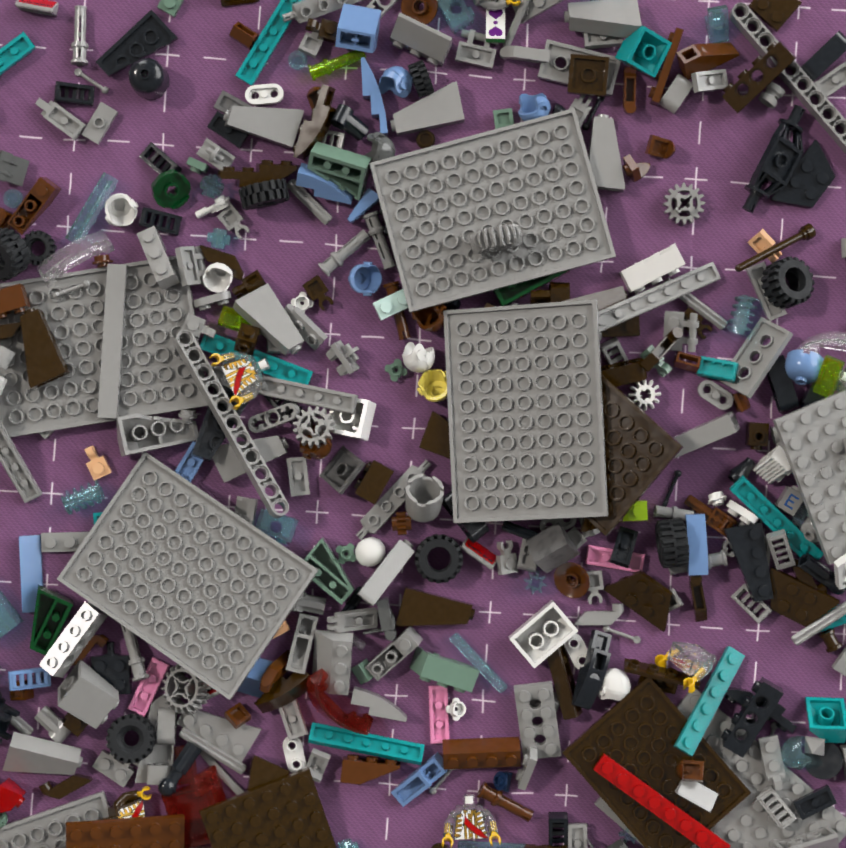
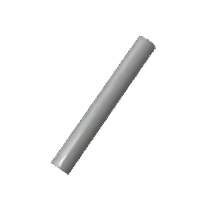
(516, 22)

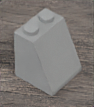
(87, 695)

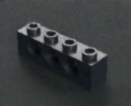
(741, 743)

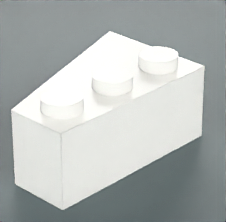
(652, 269)

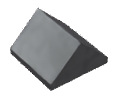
(342, 470)
(551, 548)

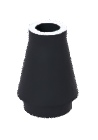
(743, 468)

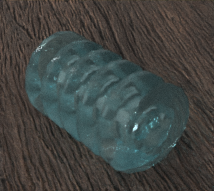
(742, 315)
(83, 497)

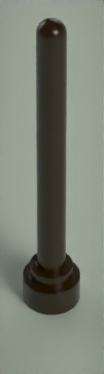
(805, 233)

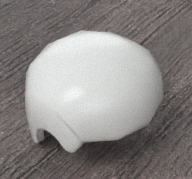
(217, 277)
(370, 551)

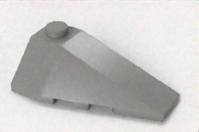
(145, 433)

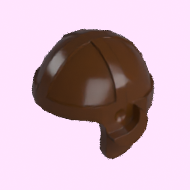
(431, 318)
(315, 452)

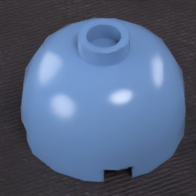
(803, 367)

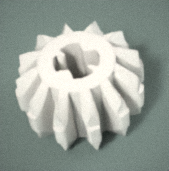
(651, 391)

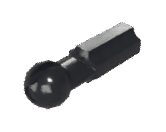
(819, 572)
(180, 767)

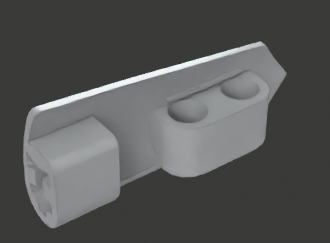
(160, 760)

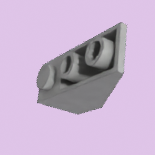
(394, 653)

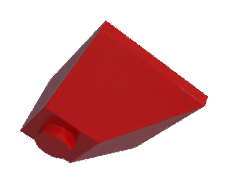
(10, 795)

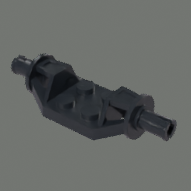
(777, 161)

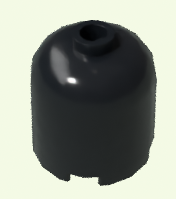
(154, 84)

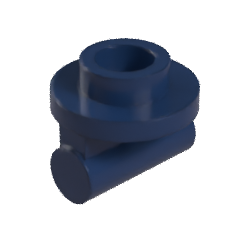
(502, 780)

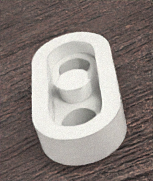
(264, 92)
(746, 516)
(576, 652)
(294, 754)

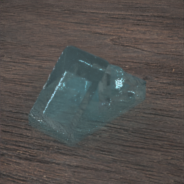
(717, 24)

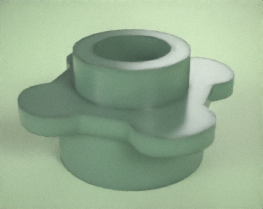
(395, 375)
(342, 557)

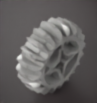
(496, 238)
(180, 686)

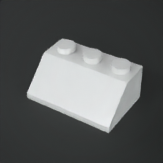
(543, 633)

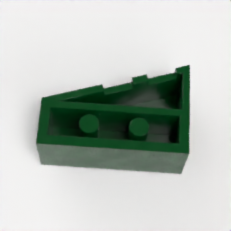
(49, 617)

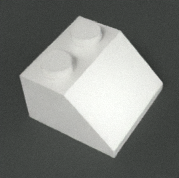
(357, 424)

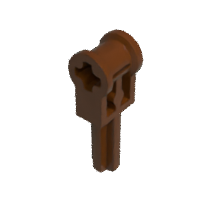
(714, 517)

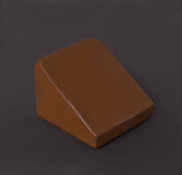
(741, 402)
(21, 694)

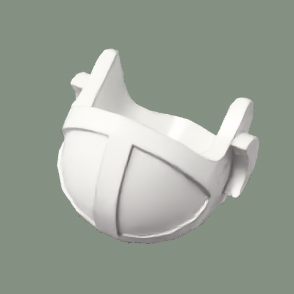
(120, 209)
(417, 358)
(615, 685)

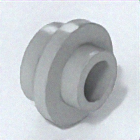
(188, 415)

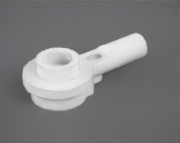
(220, 203)

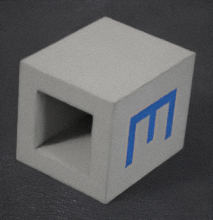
(789, 500)

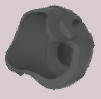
(381, 147)

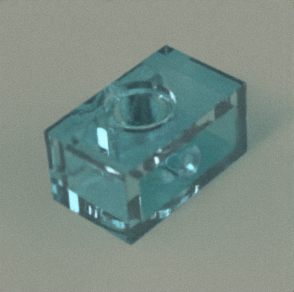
(456, 21)
(288, 526)

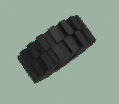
(264, 194)
(116, 741)

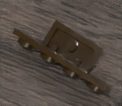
(665, 678)

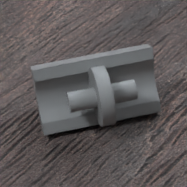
(215, 155)
(346, 356)

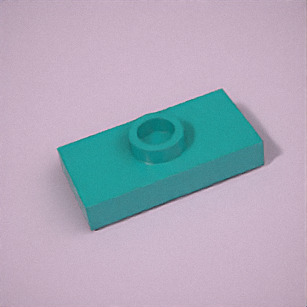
(718, 369)

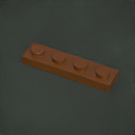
(662, 75)

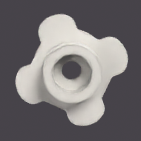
(302, 297)
(716, 498)
(461, 709)

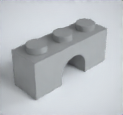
(157, 258)

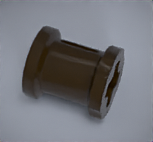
(830, 640)

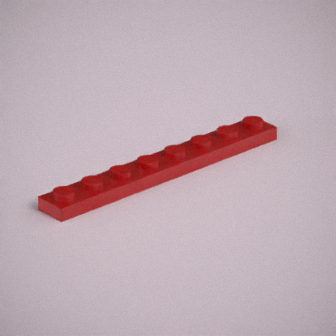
(658, 804)

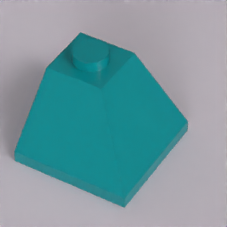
(644, 51)
(827, 718)

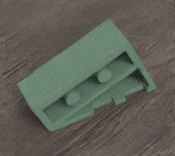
(341, 167)
(331, 574)
(444, 670)

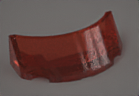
(330, 710)

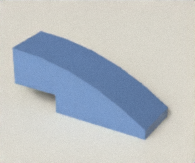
(321, 187)
(697, 544)
(419, 780)

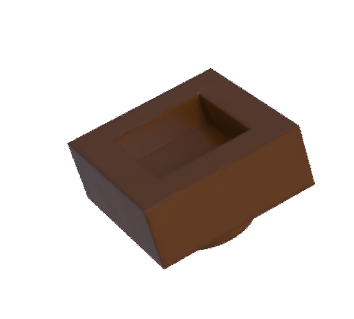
(237, 715)

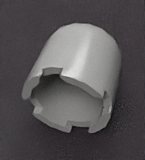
(424, 498)

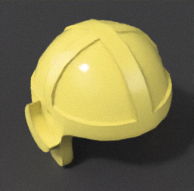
(433, 385)

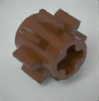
(401, 523)

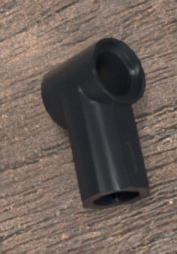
(345, 120)

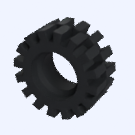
(421, 79)
(48, 242)

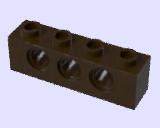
(784, 58)

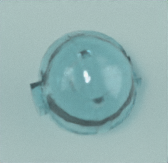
(792, 753)

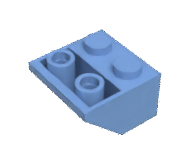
(358, 28)

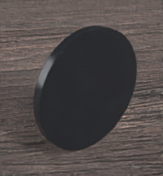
(825, 766)

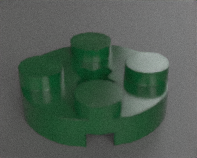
(163, 182)

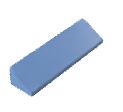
(30, 570)

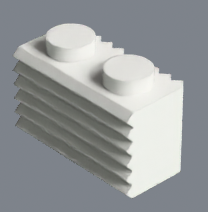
(773, 466)

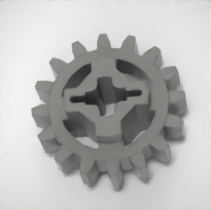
(677, 198)
(321, 426)

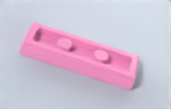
(601, 557)
(148, 687)
(438, 716)

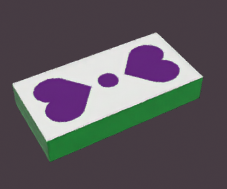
(495, 26)

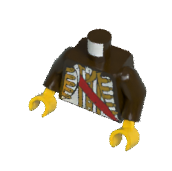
(129, 805)

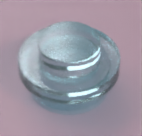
(297, 60)
(12, 198)

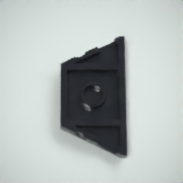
(808, 180)

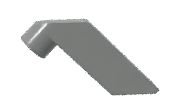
(525, 54)
(600, 617)

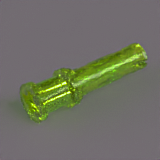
(327, 66)

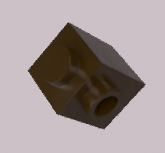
(247, 339)
(757, 435)
(74, 724)

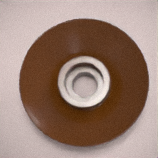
(425, 16)
(567, 584)

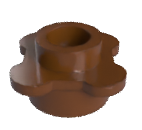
(102, 260)

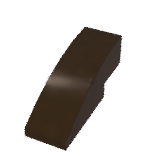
(283, 692)

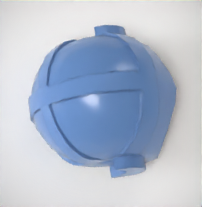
(397, 80)
(533, 106)
(365, 278)

